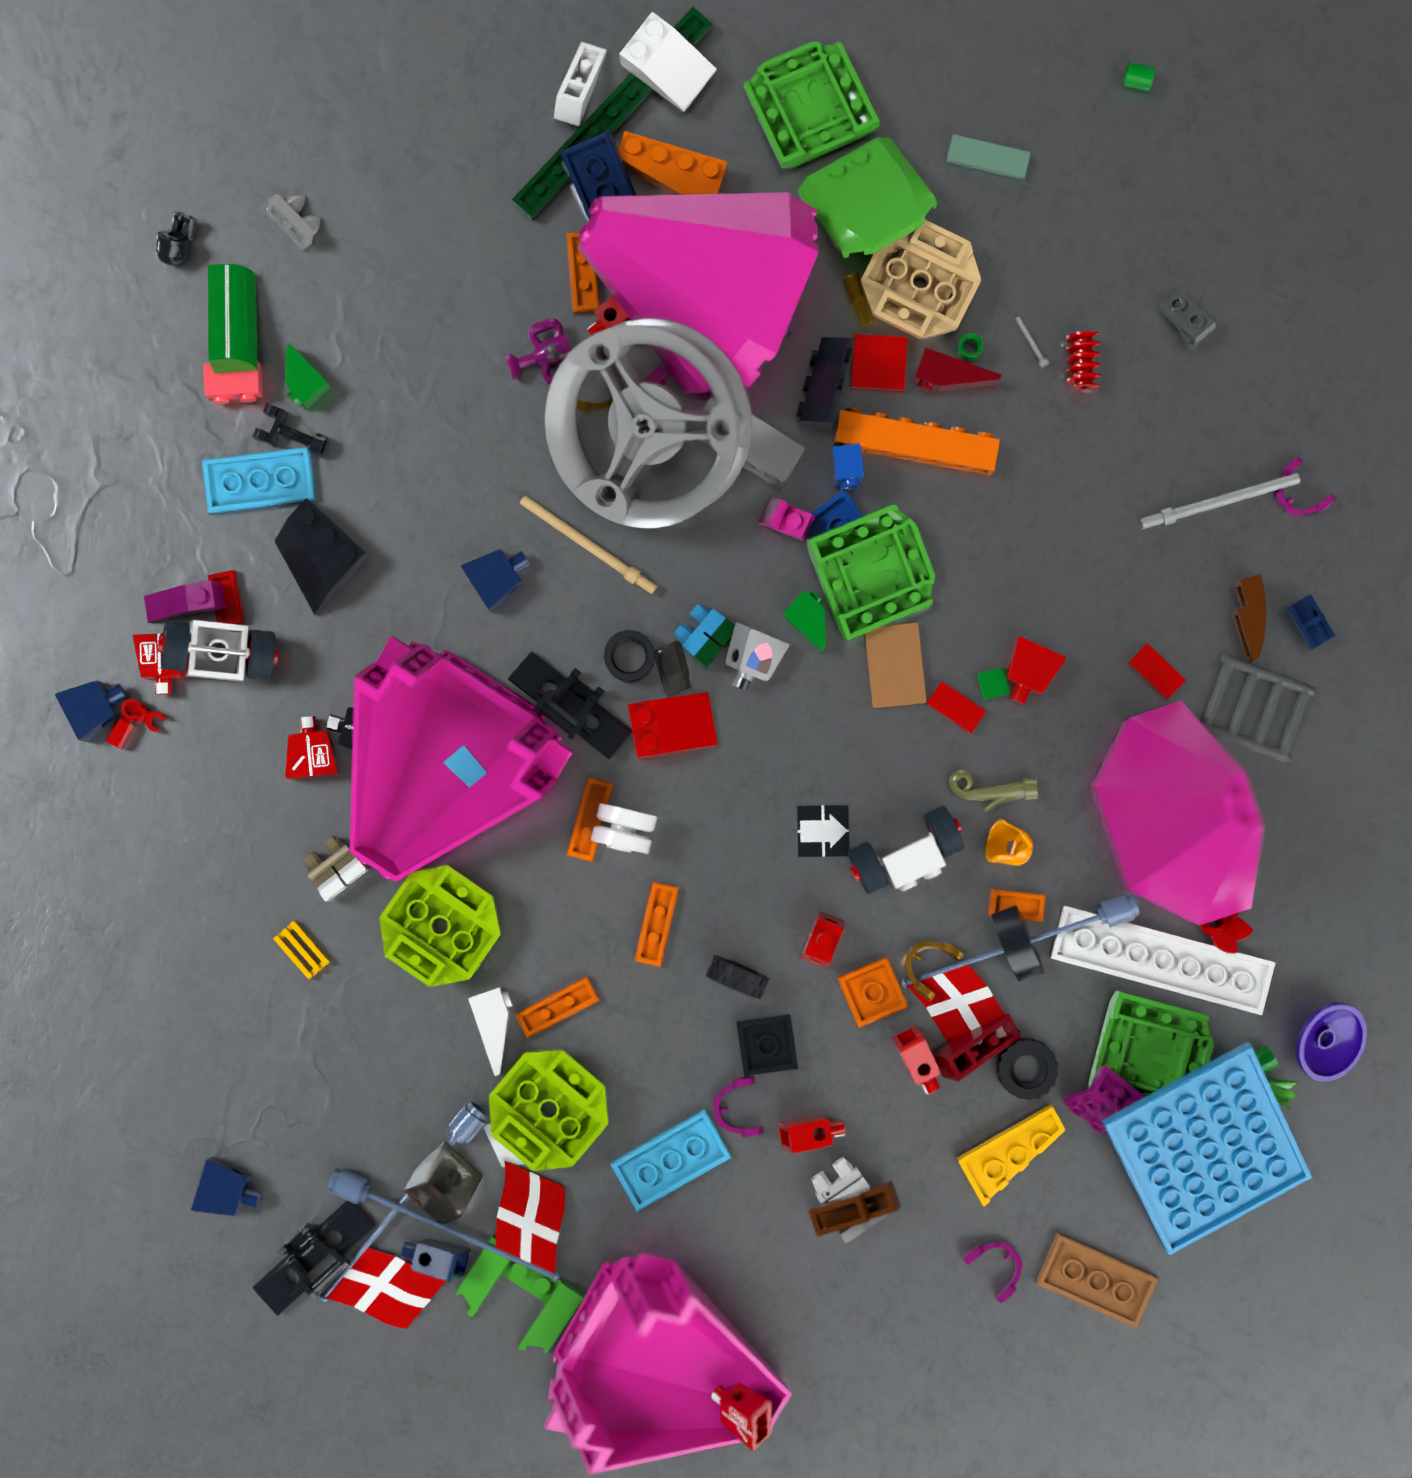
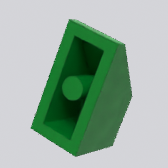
(302, 379)
(808, 618)

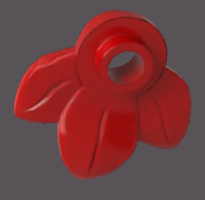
(1227, 932)

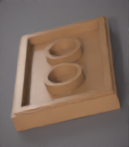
(895, 666)

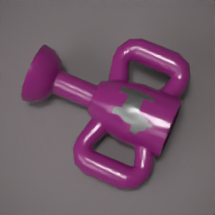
(546, 353)

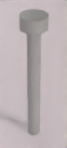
(1043, 361)

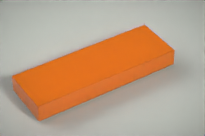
(582, 277)
(595, 792)
(656, 924)
(557, 1007)

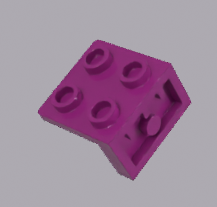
(1103, 1098)

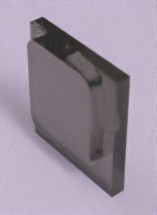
(672, 668)

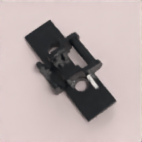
(574, 699)
(308, 1251)

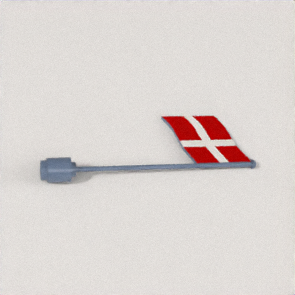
(965, 1000)
(525, 1221)
(384, 1282)

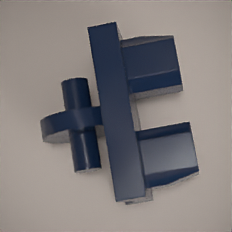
(1310, 622)

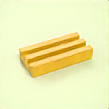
(316, 967)

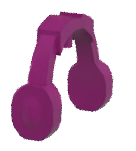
(1324, 504)
(745, 1131)
(1009, 1289)

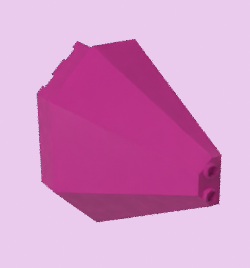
(708, 263)
(411, 718)
(1179, 816)
(645, 1366)

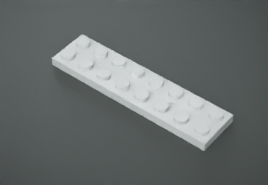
(1164, 961)

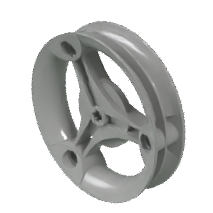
(629, 426)

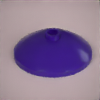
(1331, 1042)

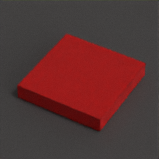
(879, 362)

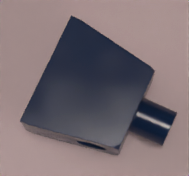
(495, 576)
(90, 707)
(223, 1189)
(446, 1260)

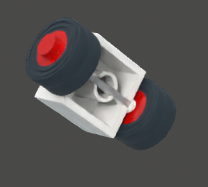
(217, 650)
(912, 861)

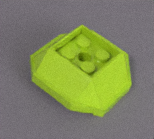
(410, 930)
(543, 1139)

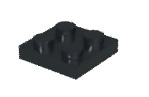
(767, 1045)

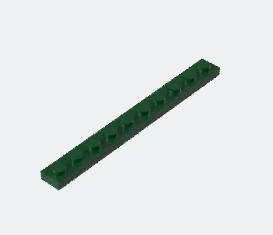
(606, 117)

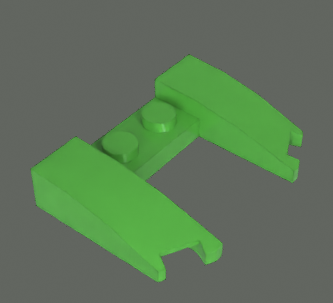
(559, 1296)

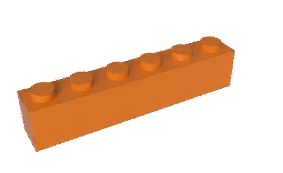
(917, 442)

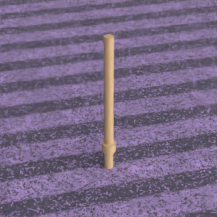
(630, 574)

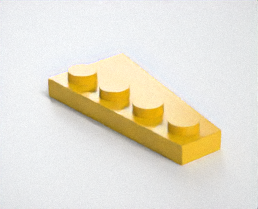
(1007, 1153)

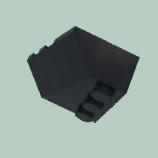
(825, 384)
(318, 554)

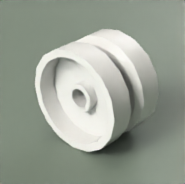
(623, 829)

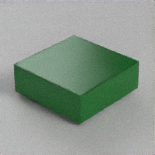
(993, 683)

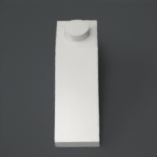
(579, 84)
(492, 1018)

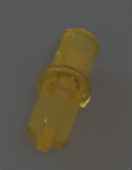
(859, 300)

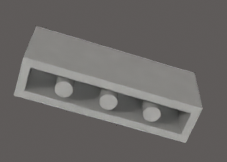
(770, 453)

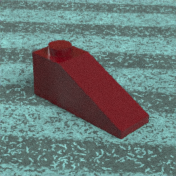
(947, 373)
(975, 1048)

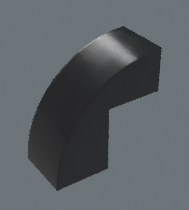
(1017, 943)

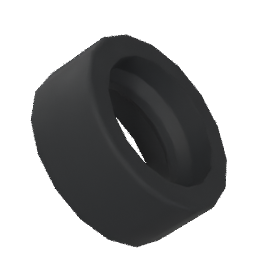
(623, 636)

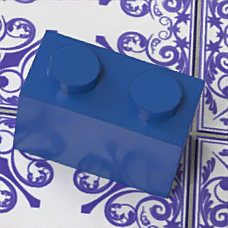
(847, 466)

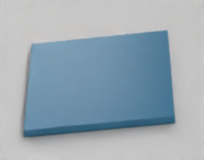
(1207, 1148)

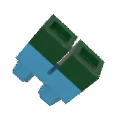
(697, 643)

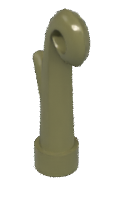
(996, 794)

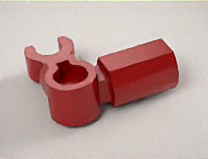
(132, 711)

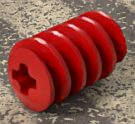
(1082, 361)

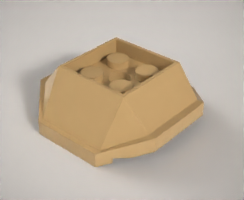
(938, 258)

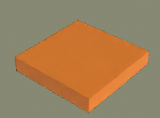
(872, 992)

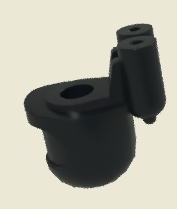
(173, 243)

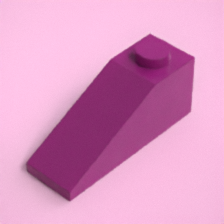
(185, 601)

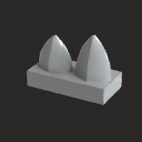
(285, 214)

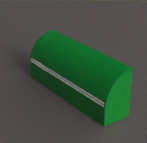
(232, 318)

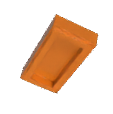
(1030, 905)

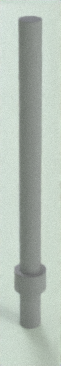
(1169, 515)

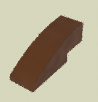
(1251, 617)
(854, 1208)

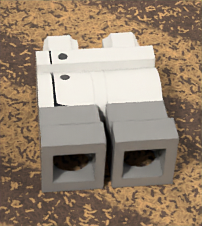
(848, 1182)

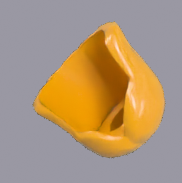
(997, 842)

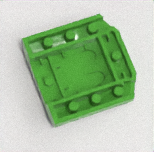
(810, 103)
(868, 198)
(872, 570)
(1151, 1042)

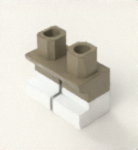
(326, 876)

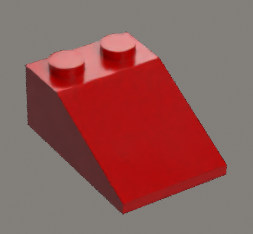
(672, 725)

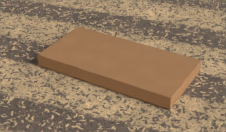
(1097, 1280)

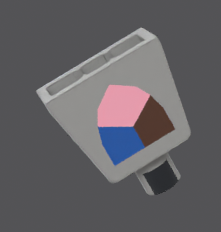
(753, 655)

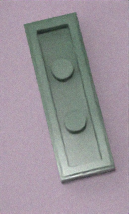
(988, 157)

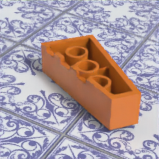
(671, 167)

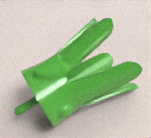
(1280, 1093)

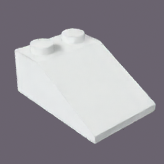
(666, 62)

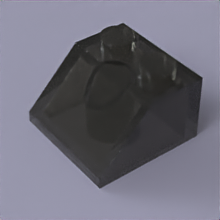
(443, 1184)

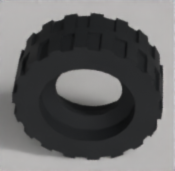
(737, 977)
(1032, 1089)

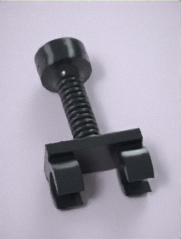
(316, 444)

